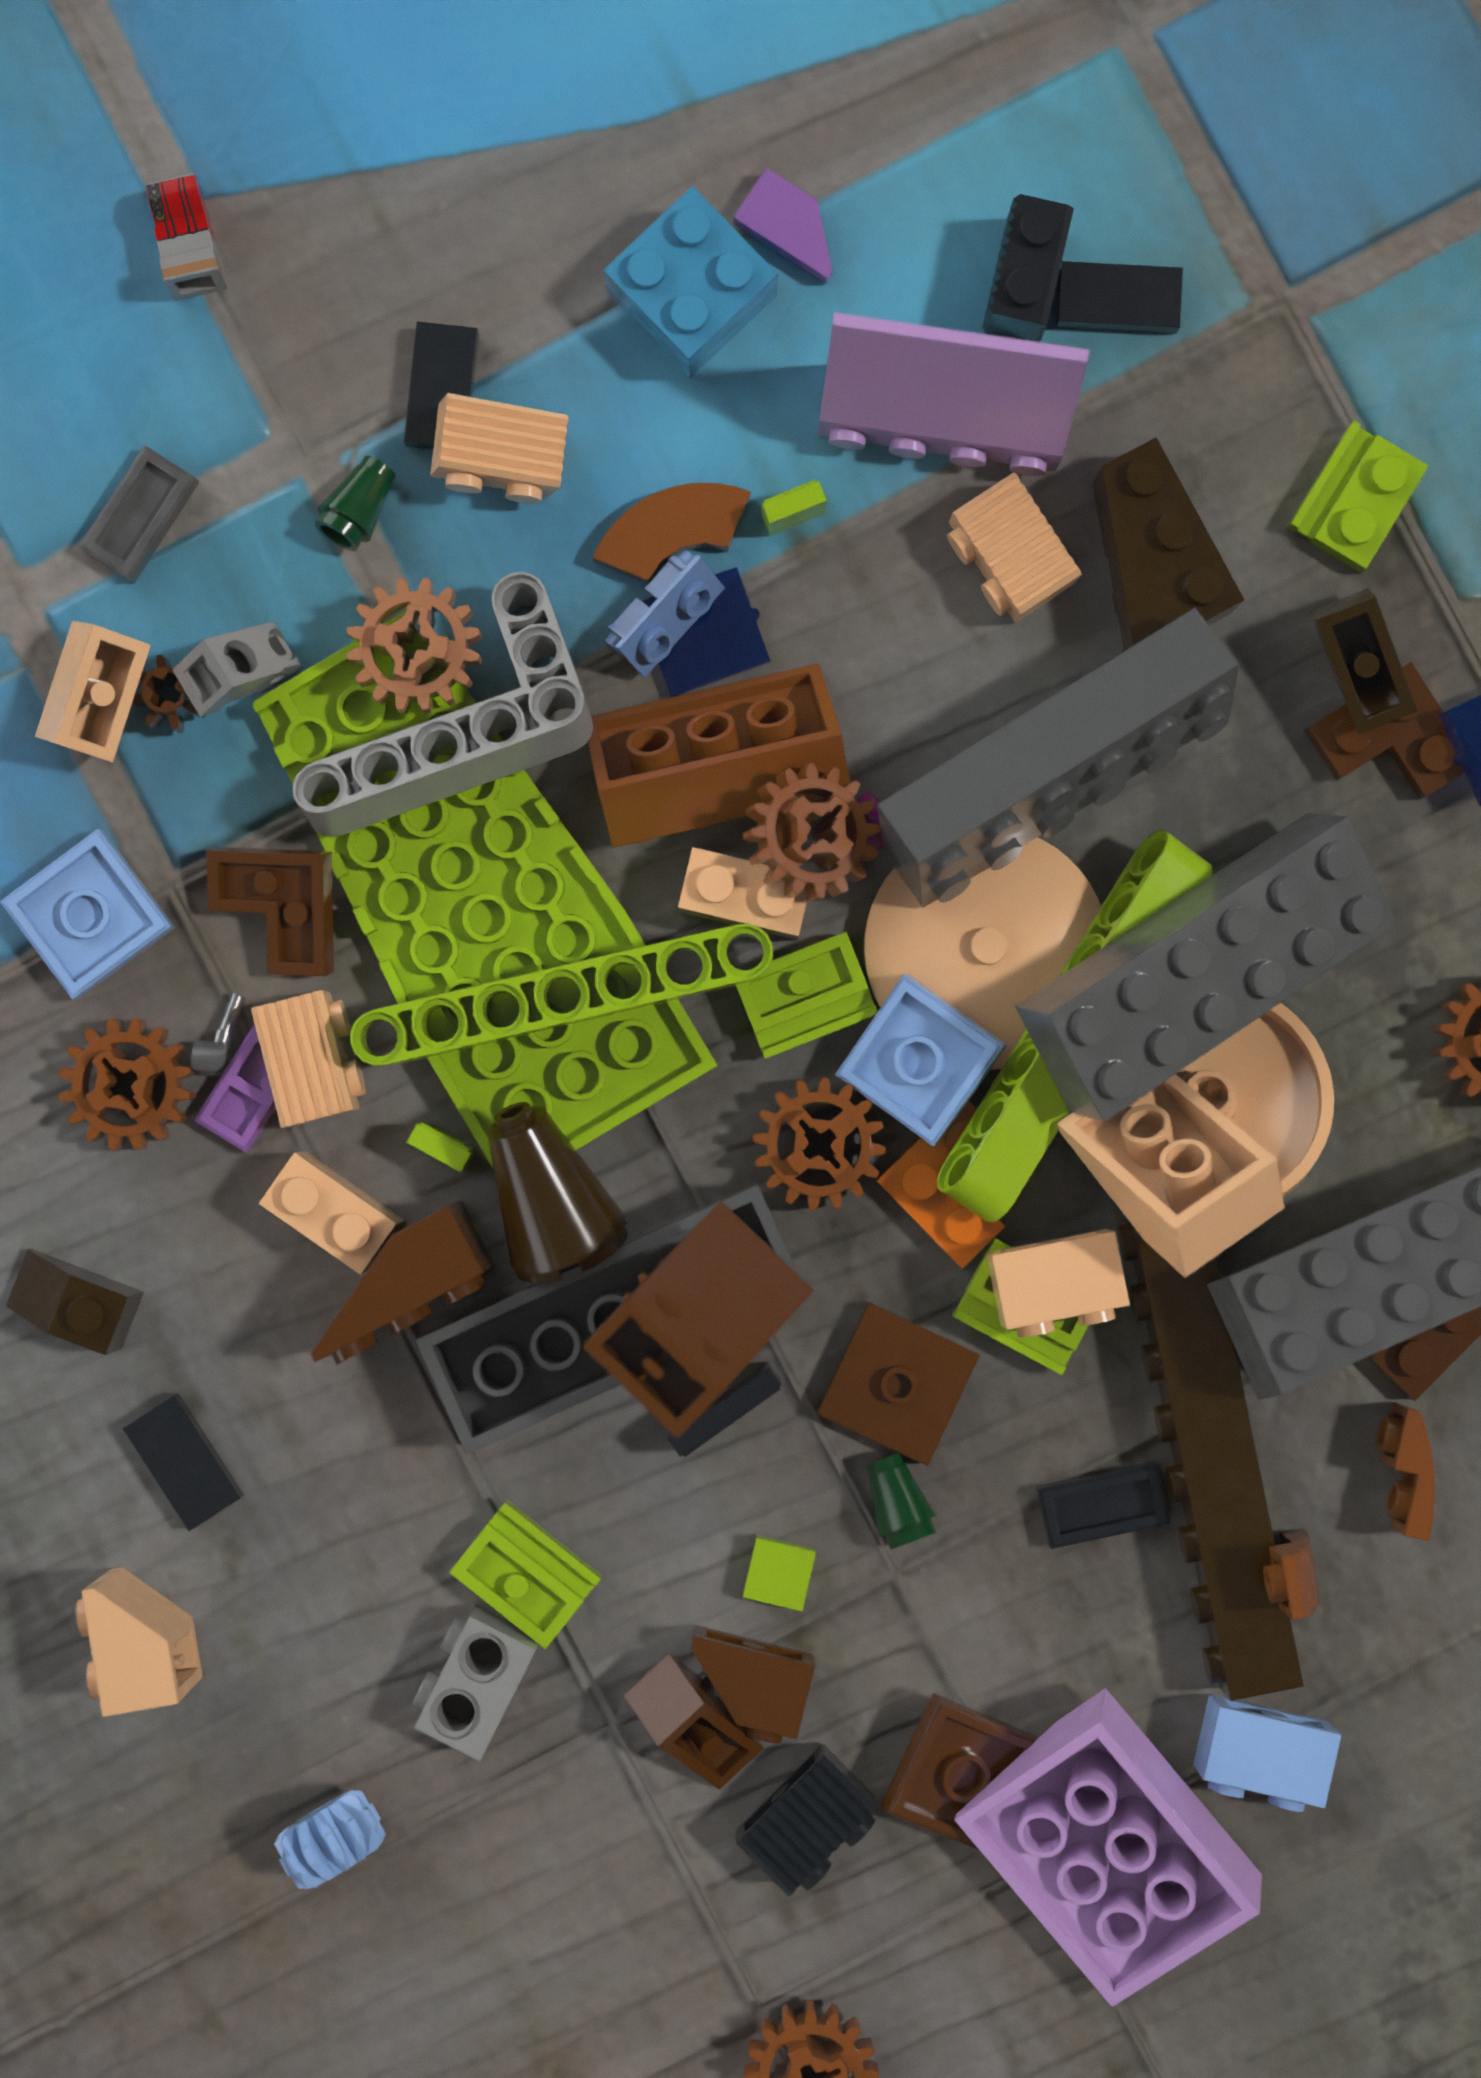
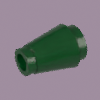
(355, 504)
(899, 1503)

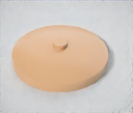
(988, 943)
(1273, 1088)

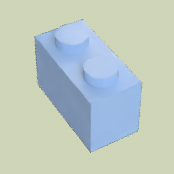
(1266, 1753)

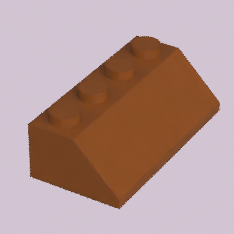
(710, 751)

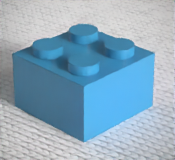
(691, 281)

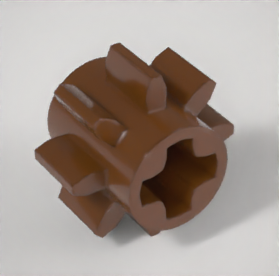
(160, 708)

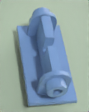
(682, 595)

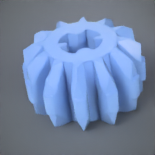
(330, 1839)

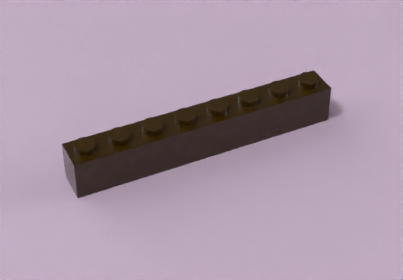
(1212, 1473)

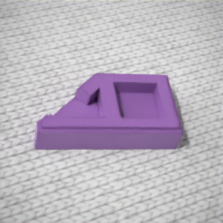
(786, 223)
(241, 1099)

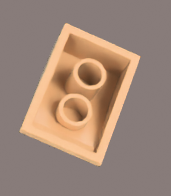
(1179, 1172)

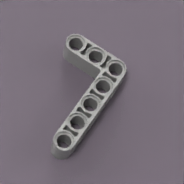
(464, 730)

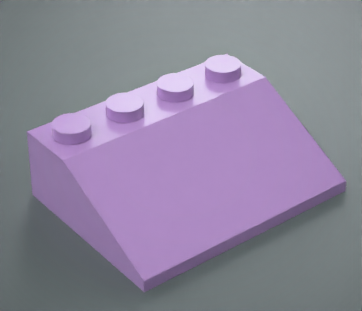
(949, 394)
(1112, 1850)

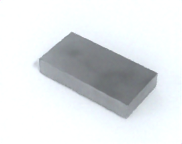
(139, 514)

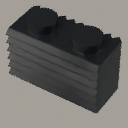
(1027, 268)
(807, 1821)

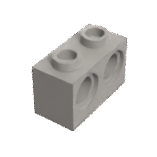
(486, 1686)

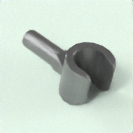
(214, 1057)

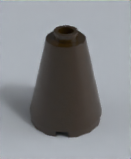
(549, 1198)

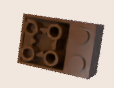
(414, 1267)
(698, 1319)

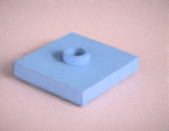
(87, 914)
(920, 1059)

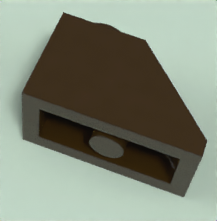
(1363, 660)
(74, 1302)

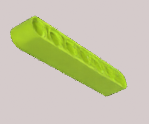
(532, 989)
(1023, 1102)

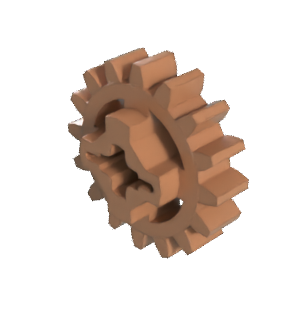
(389, 638)

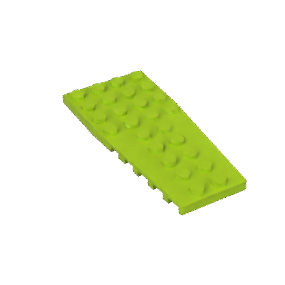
(482, 896)

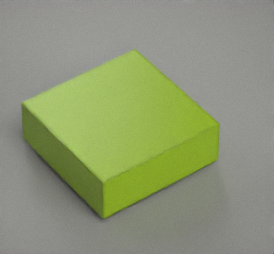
(793, 507)
(442, 1146)
(779, 1572)

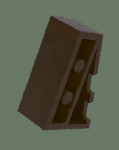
(1157, 546)

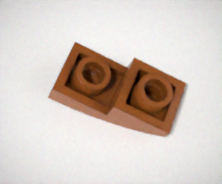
(1408, 1449)
(1292, 1575)

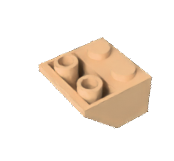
(138, 1643)

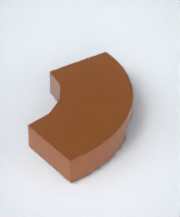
(669, 524)

